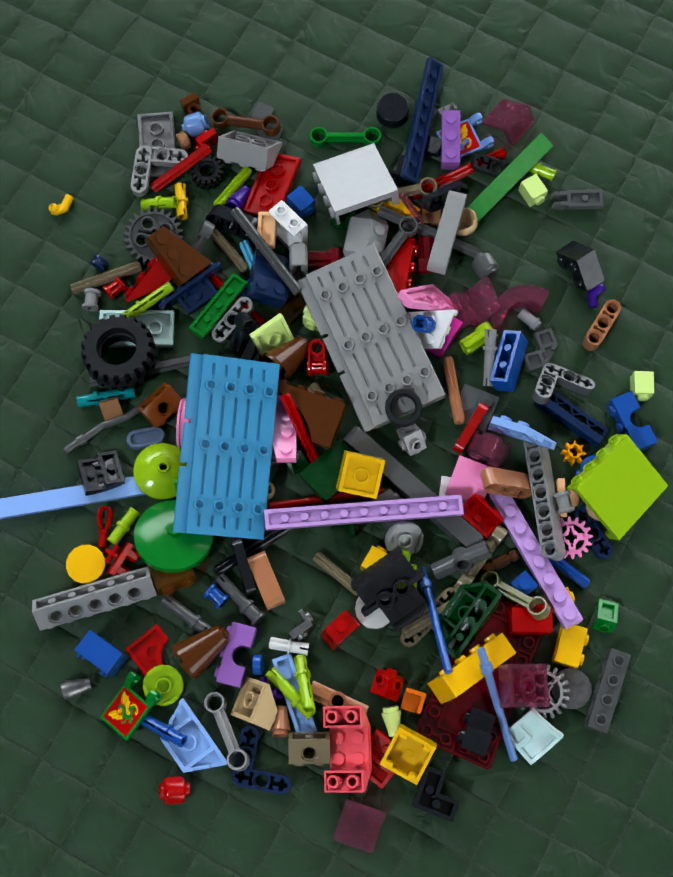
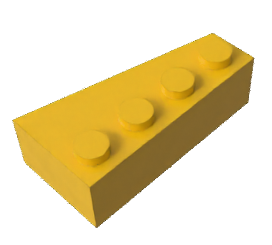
(467, 670)

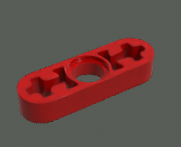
(470, 428)

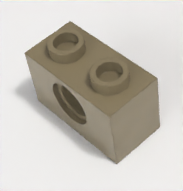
(301, 740)

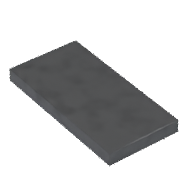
(156, 131)

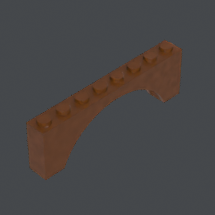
(321, 413)

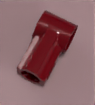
(425, 246)
(320, 259)

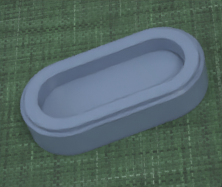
(145, 437)

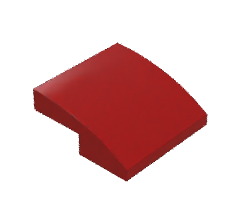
(379, 745)

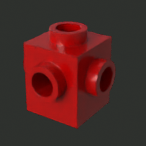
(387, 684)

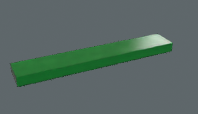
(510, 176)

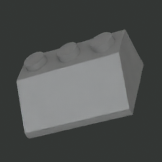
(248, 150)

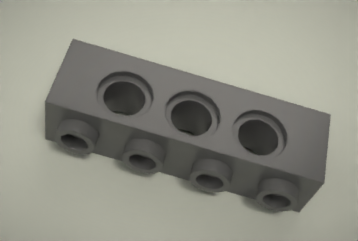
(606, 691)

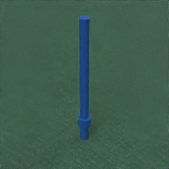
(426, 587)

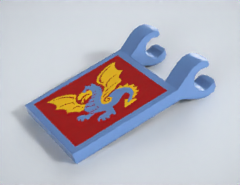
(468, 138)

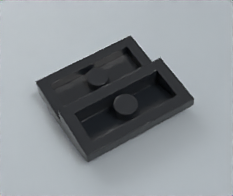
(100, 473)

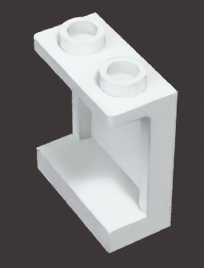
(289, 225)

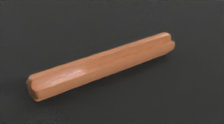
(453, 390)

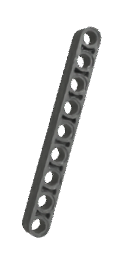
(411, 487)

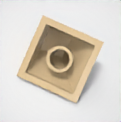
(255, 704)

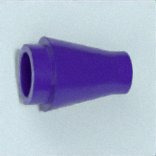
(239, 198)

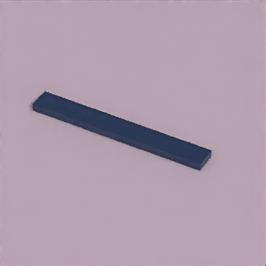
(421, 121)

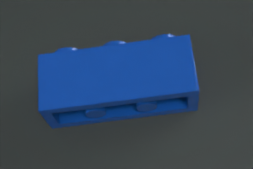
(508, 360)

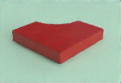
(148, 649)

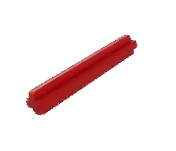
(181, 167)
(299, 427)

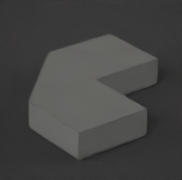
(261, 111)
(546, 346)

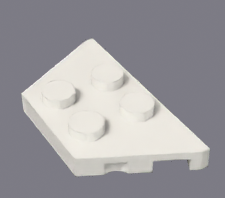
(442, 327)

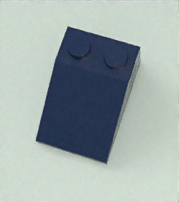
(264, 282)

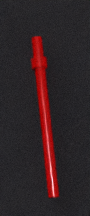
(316, 500)

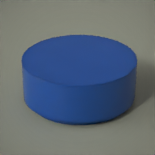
(257, 664)

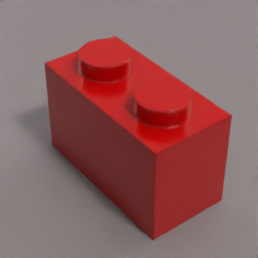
(523, 623)

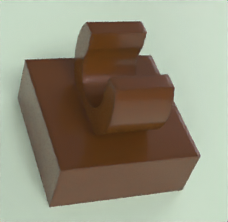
(190, 104)

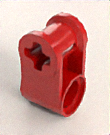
(318, 362)

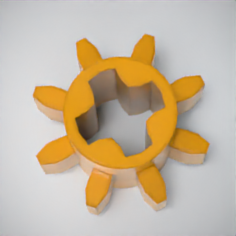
(569, 455)

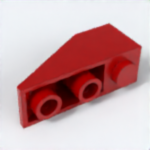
(148, 281)

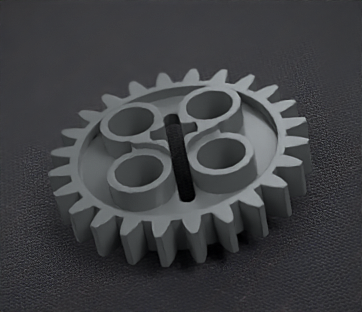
(158, 220)

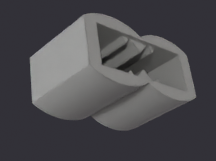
(298, 260)

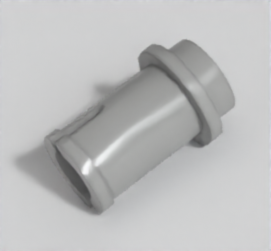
(533, 322)

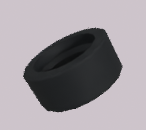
(403, 393)

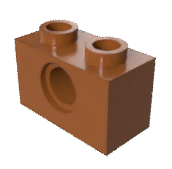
(150, 407)

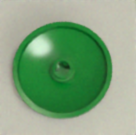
(167, 549)

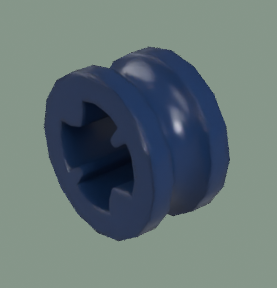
(99, 263)

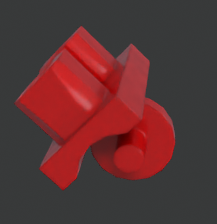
(126, 552)

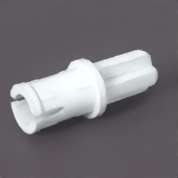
(288, 645)

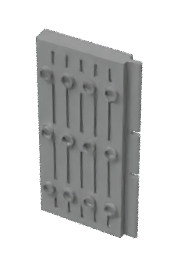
(369, 336)

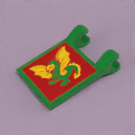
(128, 708)

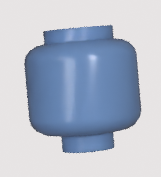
(195, 124)

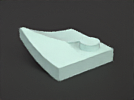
(534, 736)

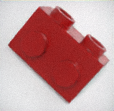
(481, 515)

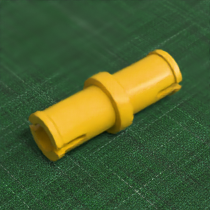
(180, 193)

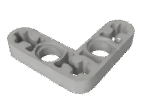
(151, 159)

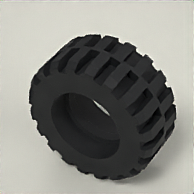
(112, 331)

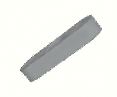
(219, 327)

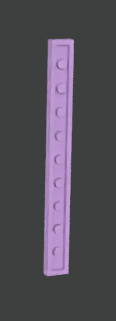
(363, 512)

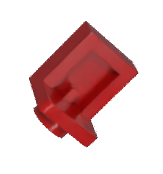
(208, 136)

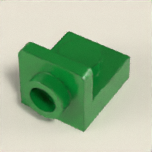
(606, 616)

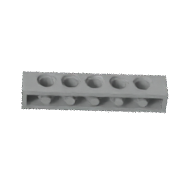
(60, 607)

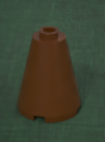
(288, 355)
(201, 649)

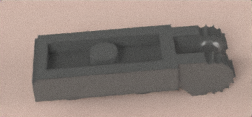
(578, 199)

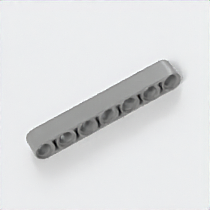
(548, 502)

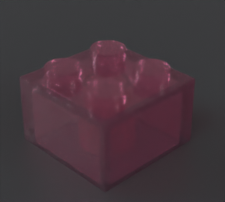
(523, 686)

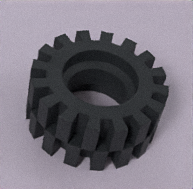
(211, 181)

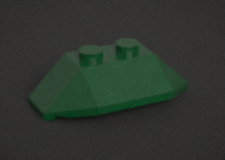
(467, 615)

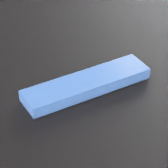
(287, 669)

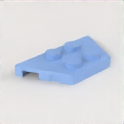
(520, 431)
(200, 749)

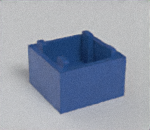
(101, 654)

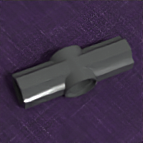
(461, 560)

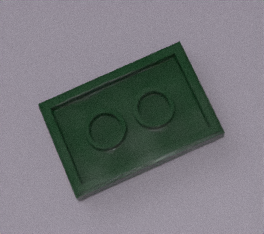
(324, 472)

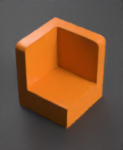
(413, 701)

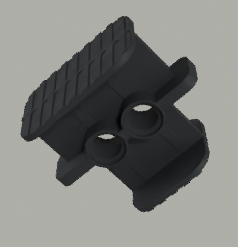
(382, 579)

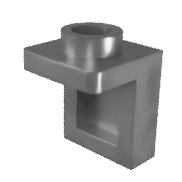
(301, 630)

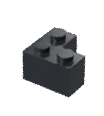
(582, 263)
(476, 732)
(429, 798)

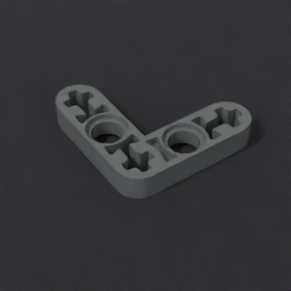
(549, 374)

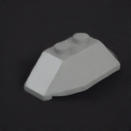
(364, 231)

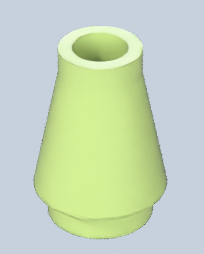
(392, 718)

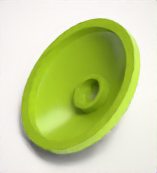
(148, 475)

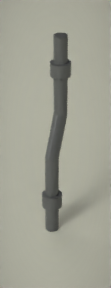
(81, 439)

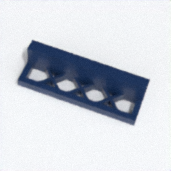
(570, 422)

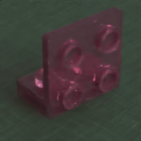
(511, 118)
(476, 303)
(359, 826)

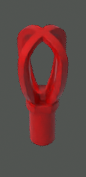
(103, 532)

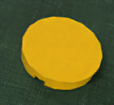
(85, 564)

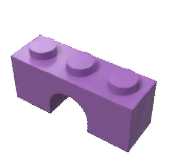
(450, 139)
(240, 637)

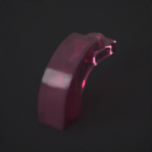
(521, 296)

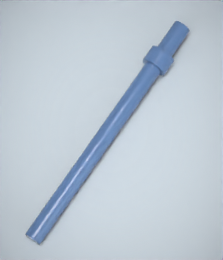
(487, 669)

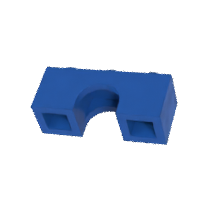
(620, 409)

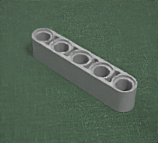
(446, 232)

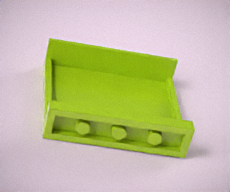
(618, 485)

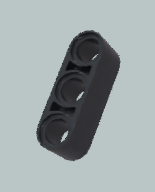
(225, 222)

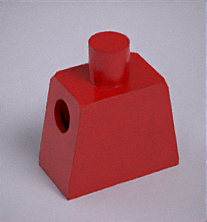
(340, 629)

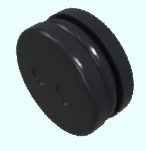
(392, 110)

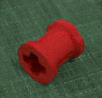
(114, 288)

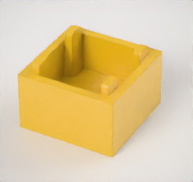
(360, 474)
(408, 754)

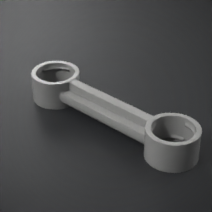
(226, 731)

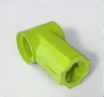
(476, 339)

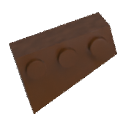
(175, 255)

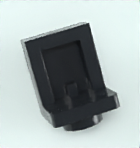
(396, 174)

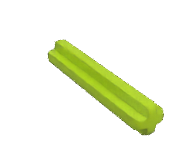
(234, 186)

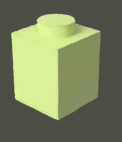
(533, 190)
(642, 385)

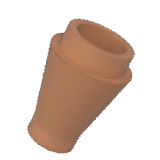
(281, 725)

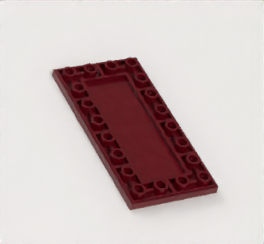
(443, 721)

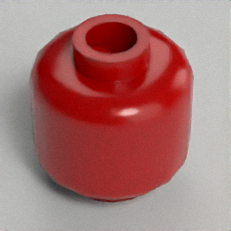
(174, 790)

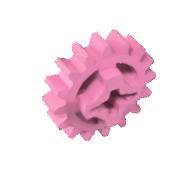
(580, 537)

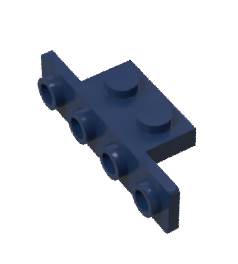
(194, 293)

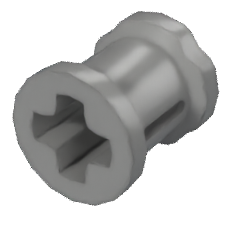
(91, 299)
(564, 502)

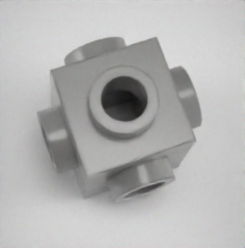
(411, 439)

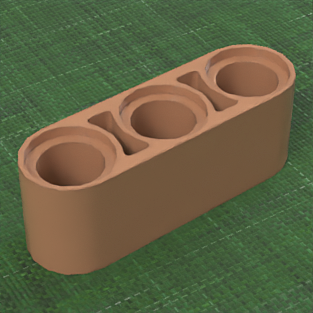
(605, 318)
(506, 482)
(266, 580)

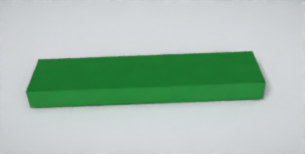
(218, 306)

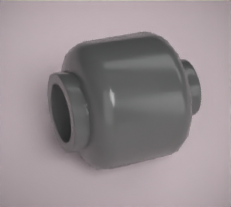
(485, 265)

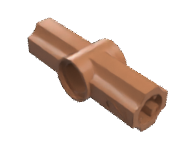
(324, 696)

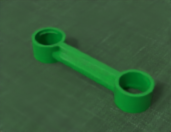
(344, 137)

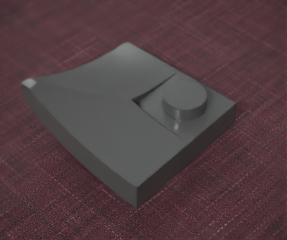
(471, 398)

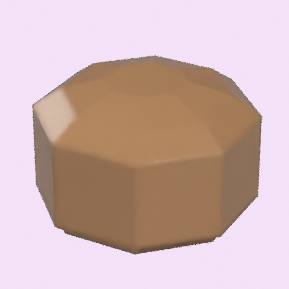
(183, 140)

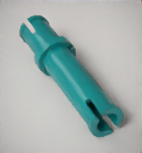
(95, 397)

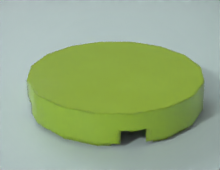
(166, 681)

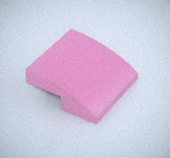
(466, 479)

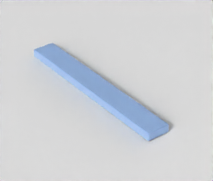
(63, 498)

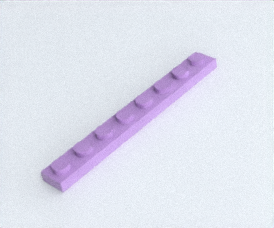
(537, 563)

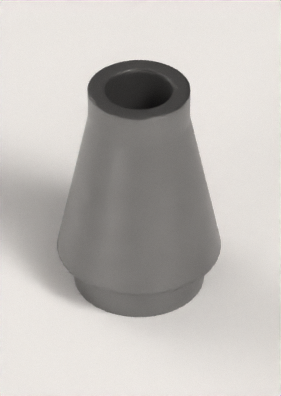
(75, 687)

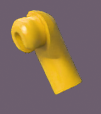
(61, 208)

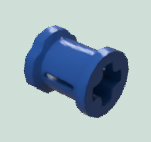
(423, 324)
(216, 596)

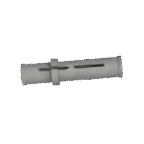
(489, 354)

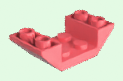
(348, 749)

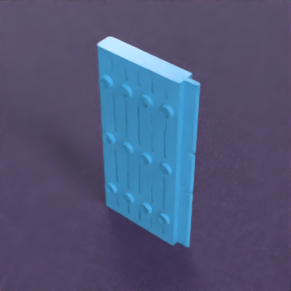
(226, 447)

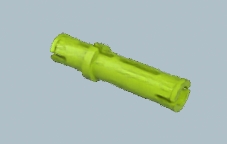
(166, 289)
(303, 677)
(287, 689)

